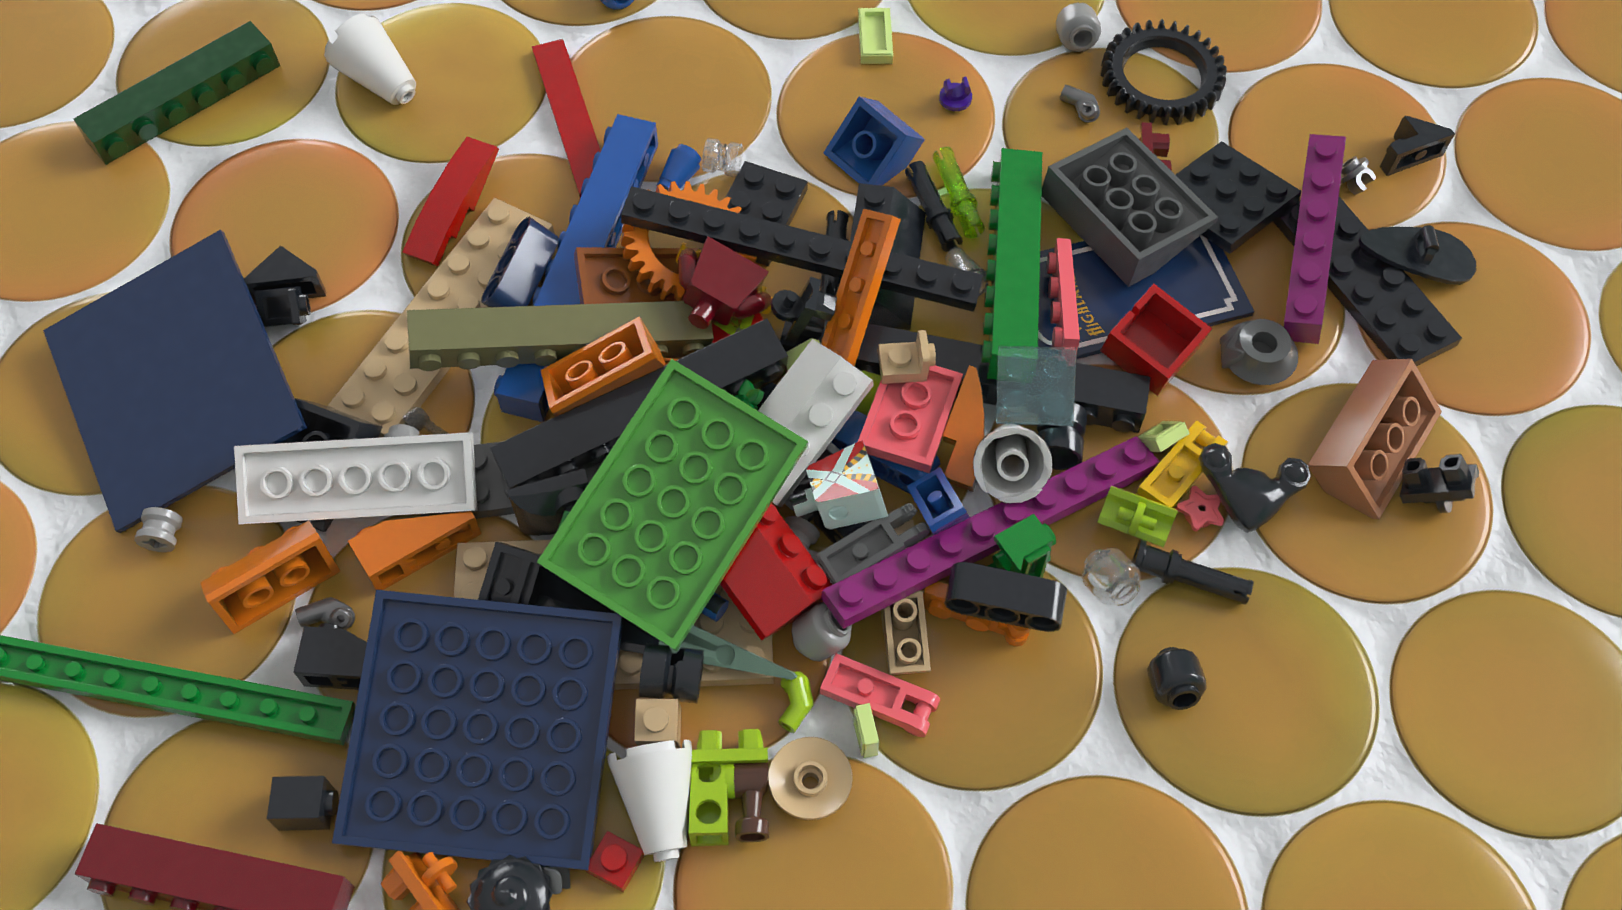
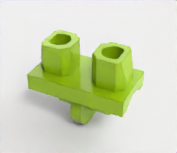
(1137, 516)

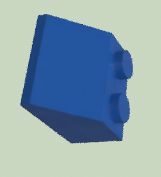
(873, 143)

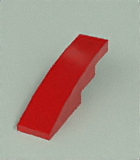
(450, 200)

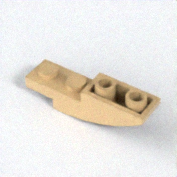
(906, 631)

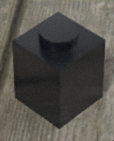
(302, 803)

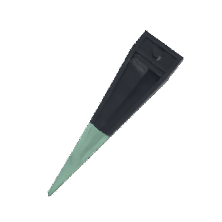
(519, 579)

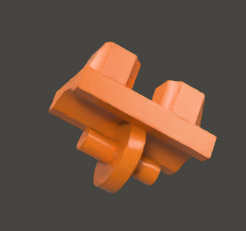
(423, 877)

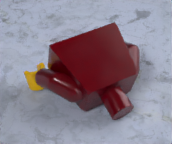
(721, 284)

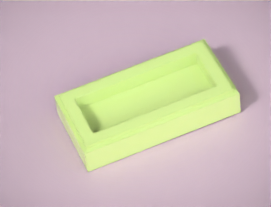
(875, 36)

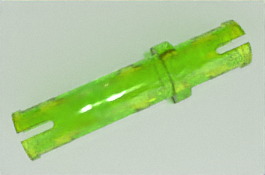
(963, 202)

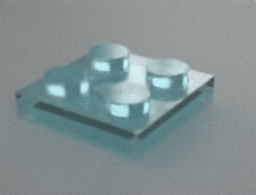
(1036, 385)

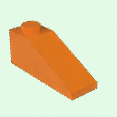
(406, 545)

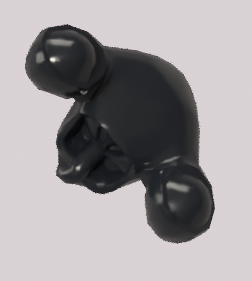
(1249, 493)

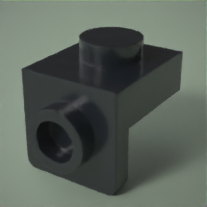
(282, 306)

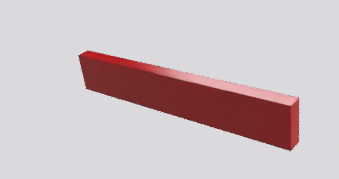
(567, 108)

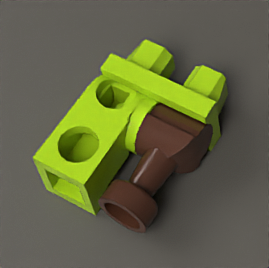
(726, 775)

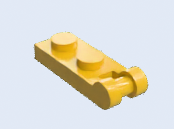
(1179, 468)

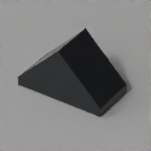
(285, 270)

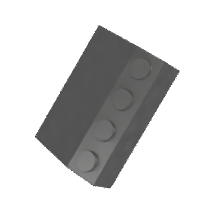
(1126, 205)

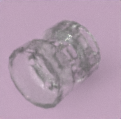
(722, 157)

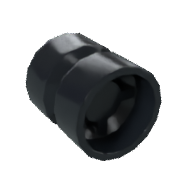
(1066, 442)
(671, 673)

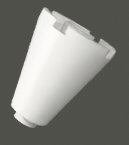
(371, 59)
(1012, 463)
(656, 794)

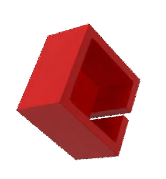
(1158, 338)

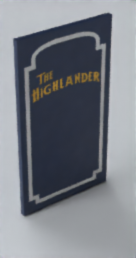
(1196, 278)

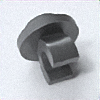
(1355, 172)

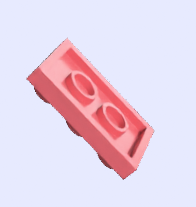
(911, 418)

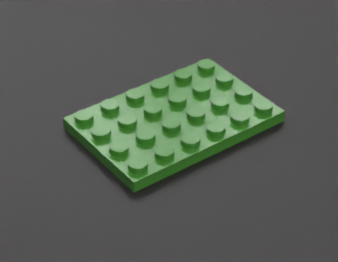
(673, 504)

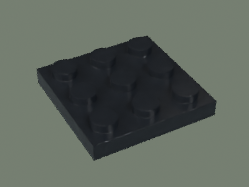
(1239, 193)

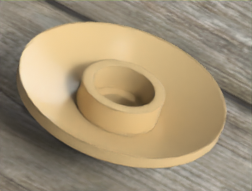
(805, 759)

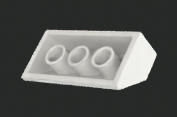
(815, 404)

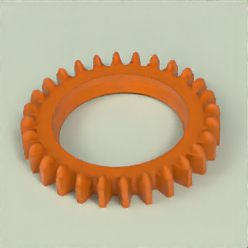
(640, 253)

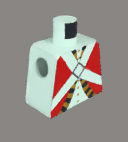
(842, 489)

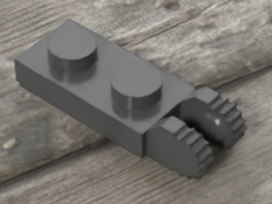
(871, 544)

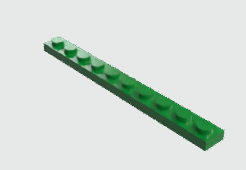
(175, 690)

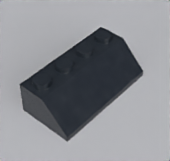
(893, 308)

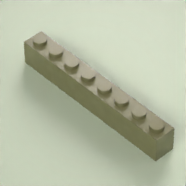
(540, 333)

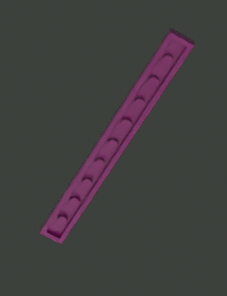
(974, 537)

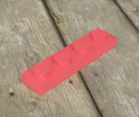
(1062, 289)

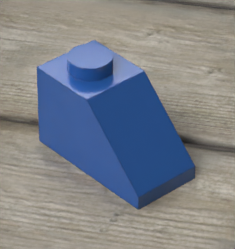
(937, 501)

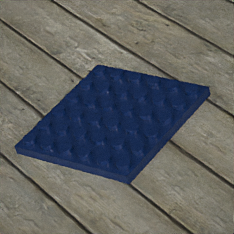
(480, 729)

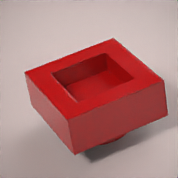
(615, 861)

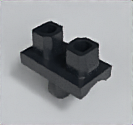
(805, 311)
(1438, 485)

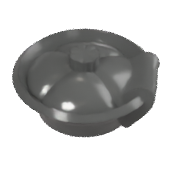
(1259, 352)

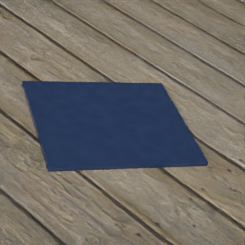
(172, 380)

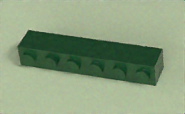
(177, 92)

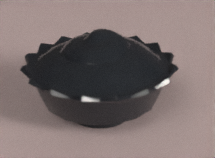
(510, 886)

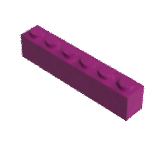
(1314, 238)

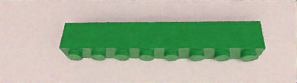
(1015, 254)

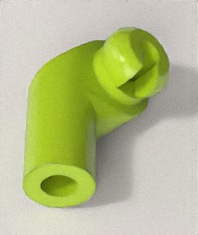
(800, 701)

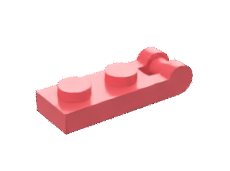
(860, 684)

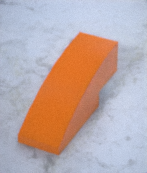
(965, 431)

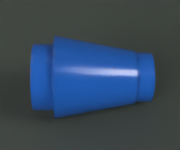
(680, 166)

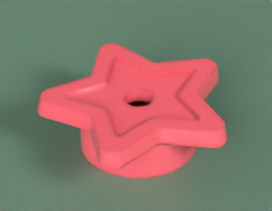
(1197, 518)

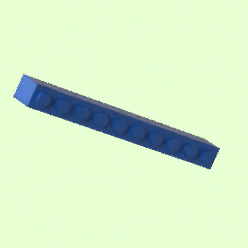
(593, 223)

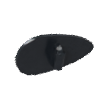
(1422, 252)

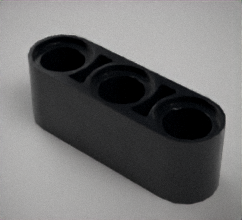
(1006, 596)

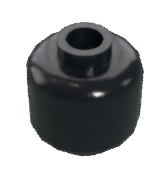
(1177, 678)

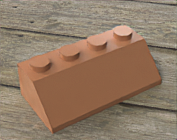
(1375, 435)

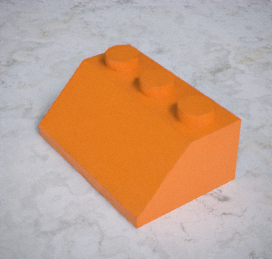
(601, 366)
(269, 577)

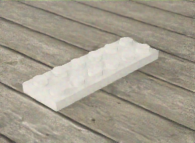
(355, 478)

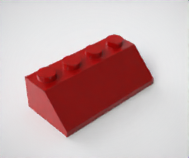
(773, 577)

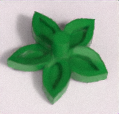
(749, 394)

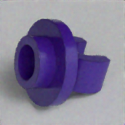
(956, 95)

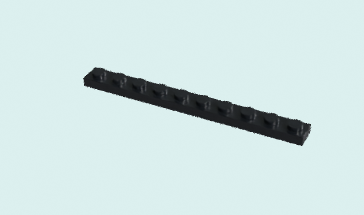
(795, 247)

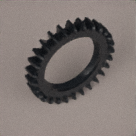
(1206, 60)

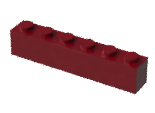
(202, 875)

